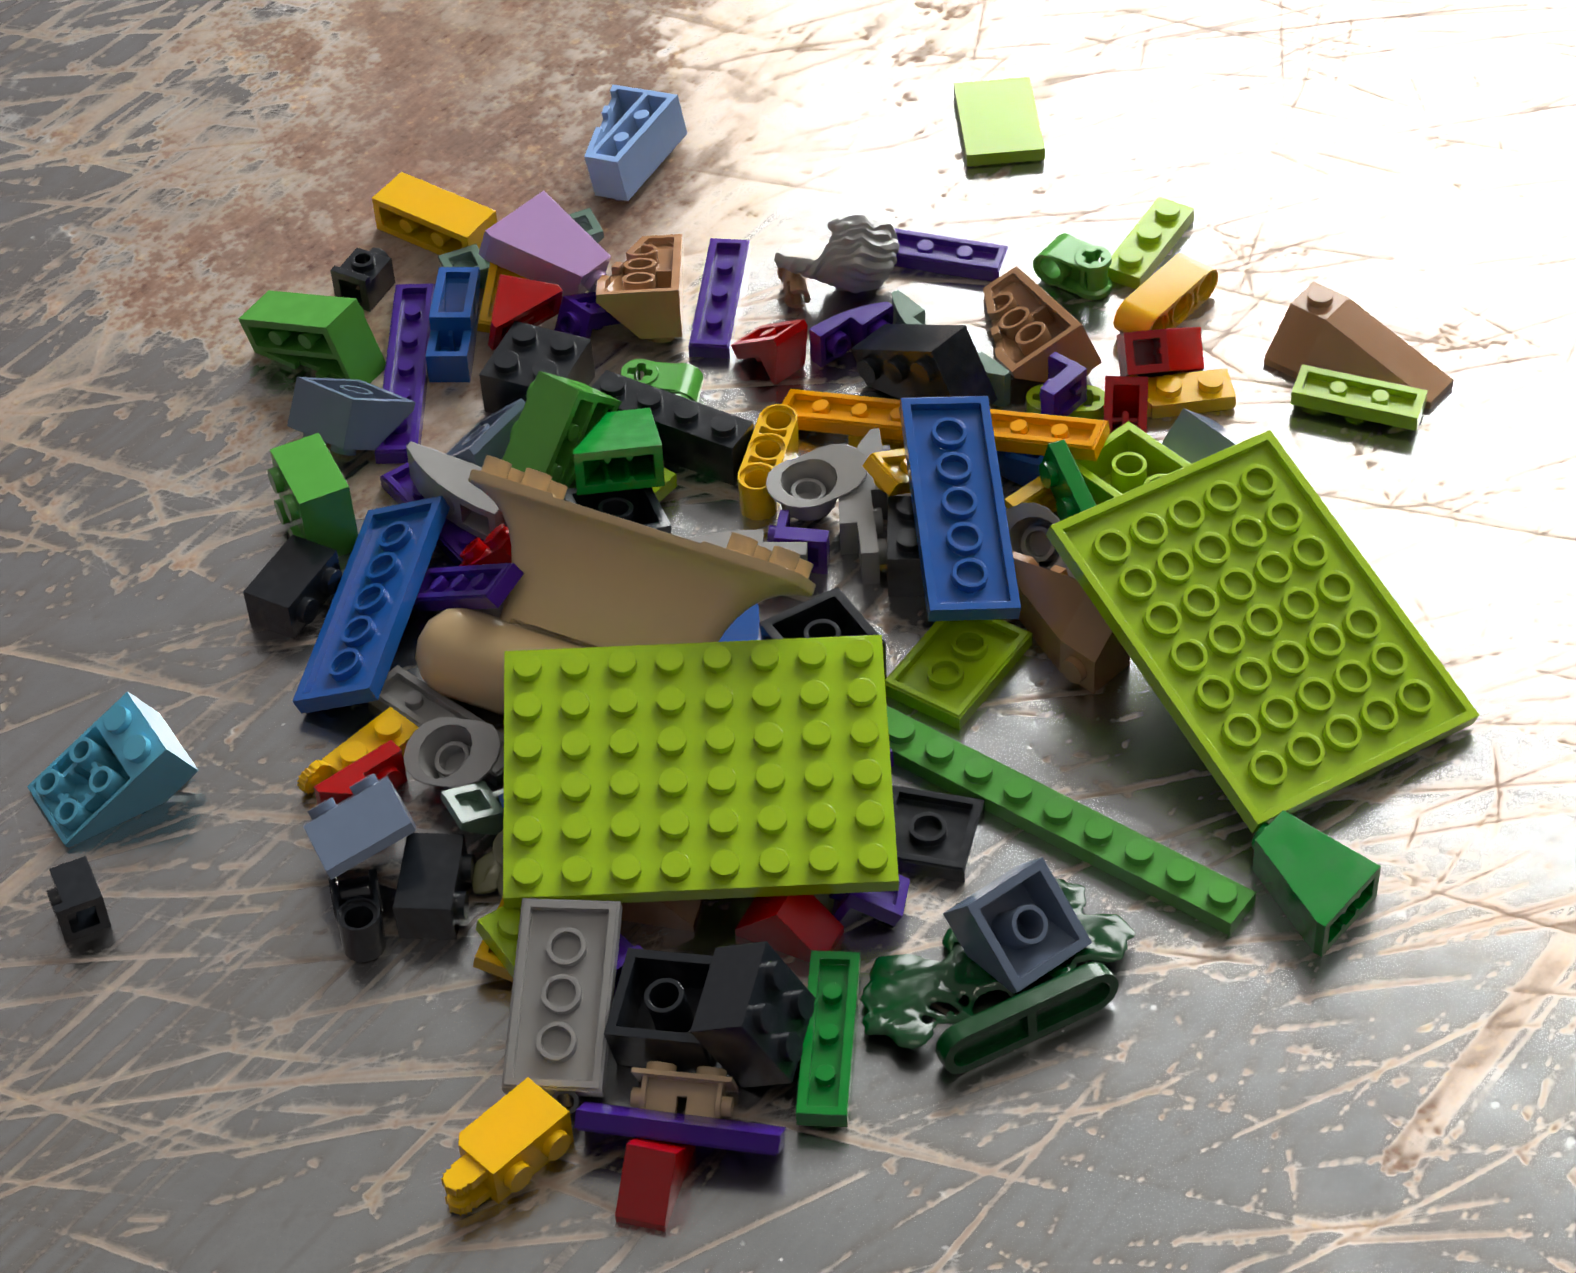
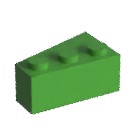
(314, 332)
(553, 425)

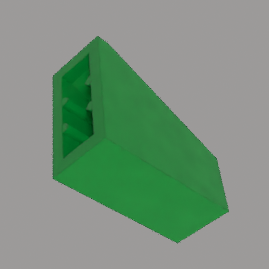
(620, 454)
(1313, 879)

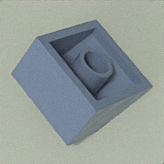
(346, 412)
(359, 825)
(1018, 925)

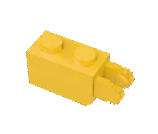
(507, 1147)

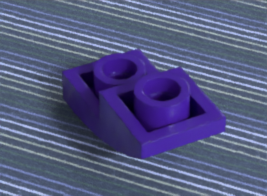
(845, 330)

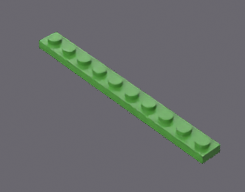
(1069, 825)

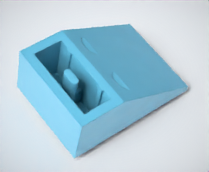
(112, 772)

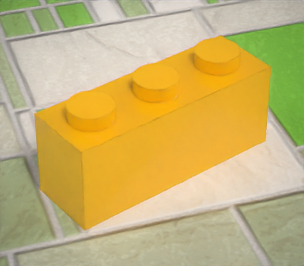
(430, 215)

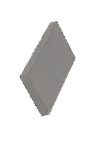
(562, 995)

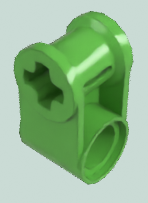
(1073, 264)
(675, 378)

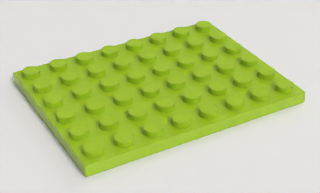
(1261, 628)
(697, 771)

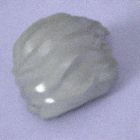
(855, 257)

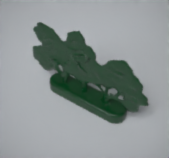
(908, 984)

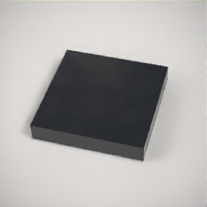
(935, 832)

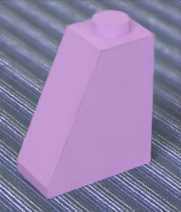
(546, 247)

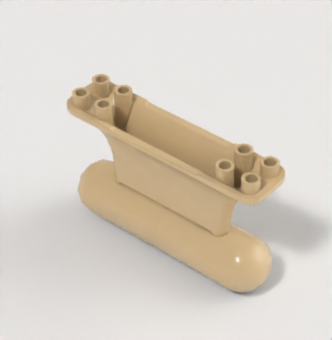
(594, 586)

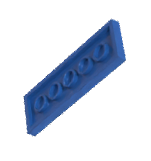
(959, 509)
(371, 605)

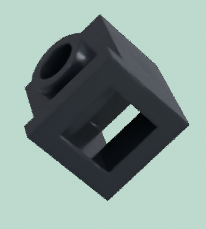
(370, 271)
(77, 900)

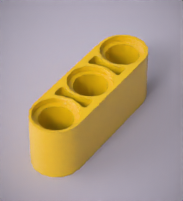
(1167, 296)
(771, 443)

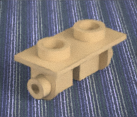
(703, 1090)

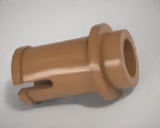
(794, 287)

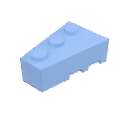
(633, 140)

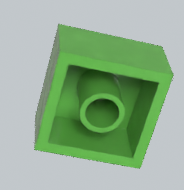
(313, 494)

